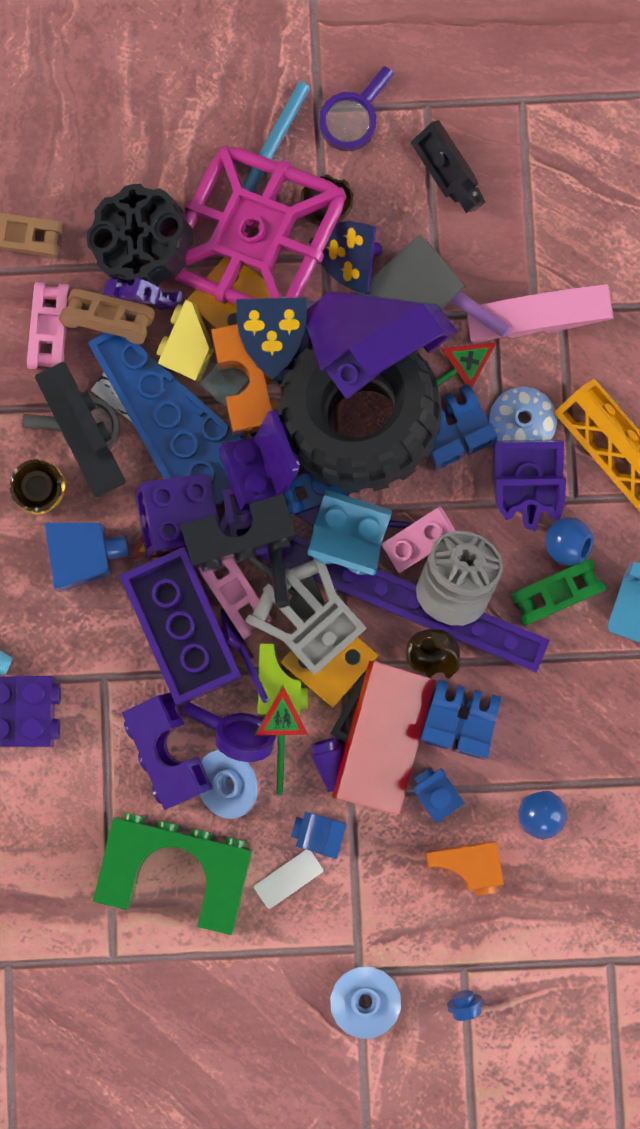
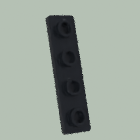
(82, 433)

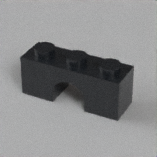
(269, 528)

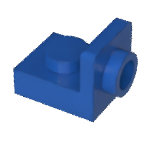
(437, 794)

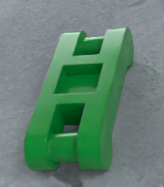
(558, 592)

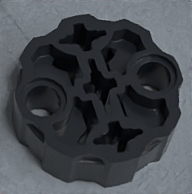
(131, 250)

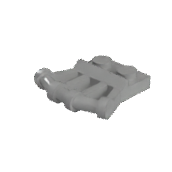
(324, 632)

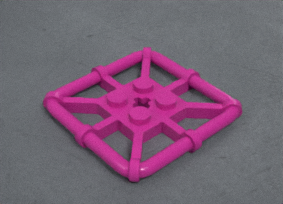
(274, 223)

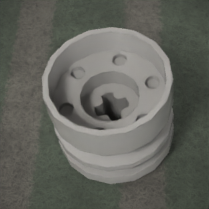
(459, 578)

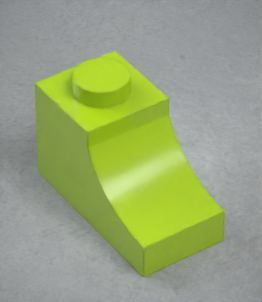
(273, 678)

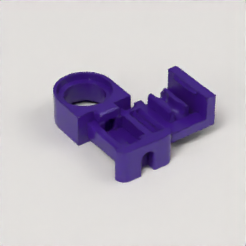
(138, 294)

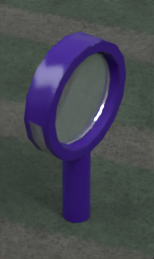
(350, 118)

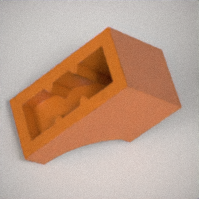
(475, 863)

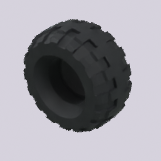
(369, 460)

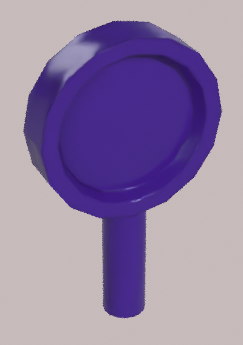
(235, 734)

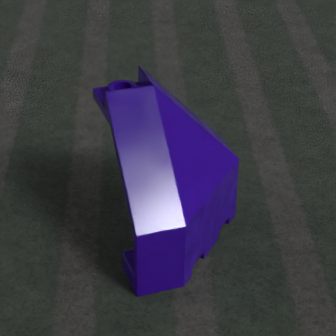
(367, 334)

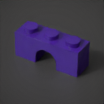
(149, 728)

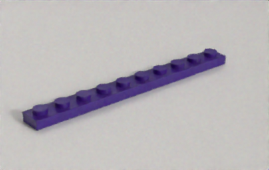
(400, 599)

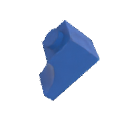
(319, 834)

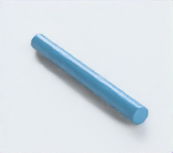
(278, 133)

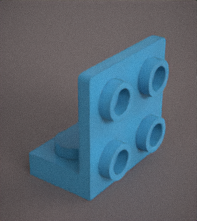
(348, 533)

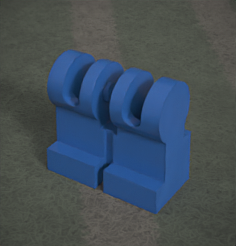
(469, 430)
(472, 734)

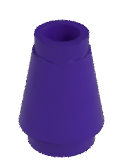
(327, 758)

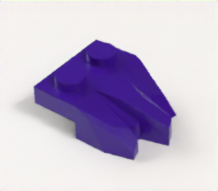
(529, 479)

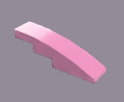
(546, 312)

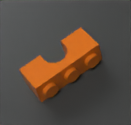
(252, 405)

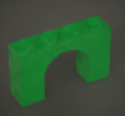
(134, 841)

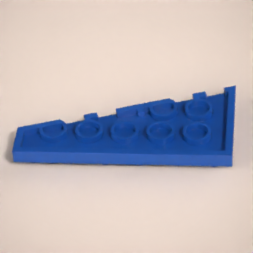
(168, 417)

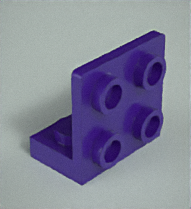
(261, 464)
(167, 505)

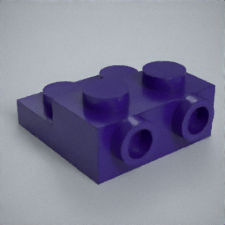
(29, 711)

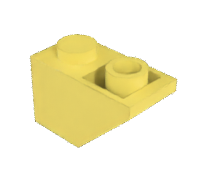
(189, 344)

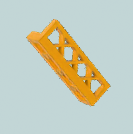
(615, 425)

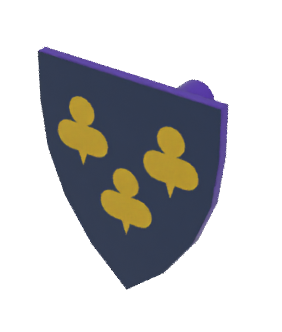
(350, 254)
(272, 330)

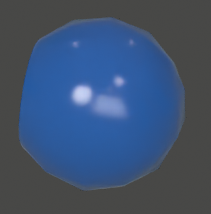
(569, 541)
(542, 815)

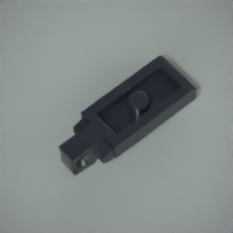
(448, 166)

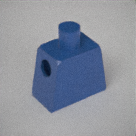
(81, 553)

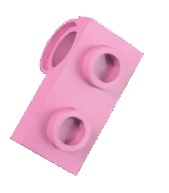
(416, 540)

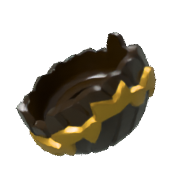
(37, 486)

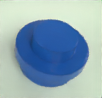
(465, 1005)

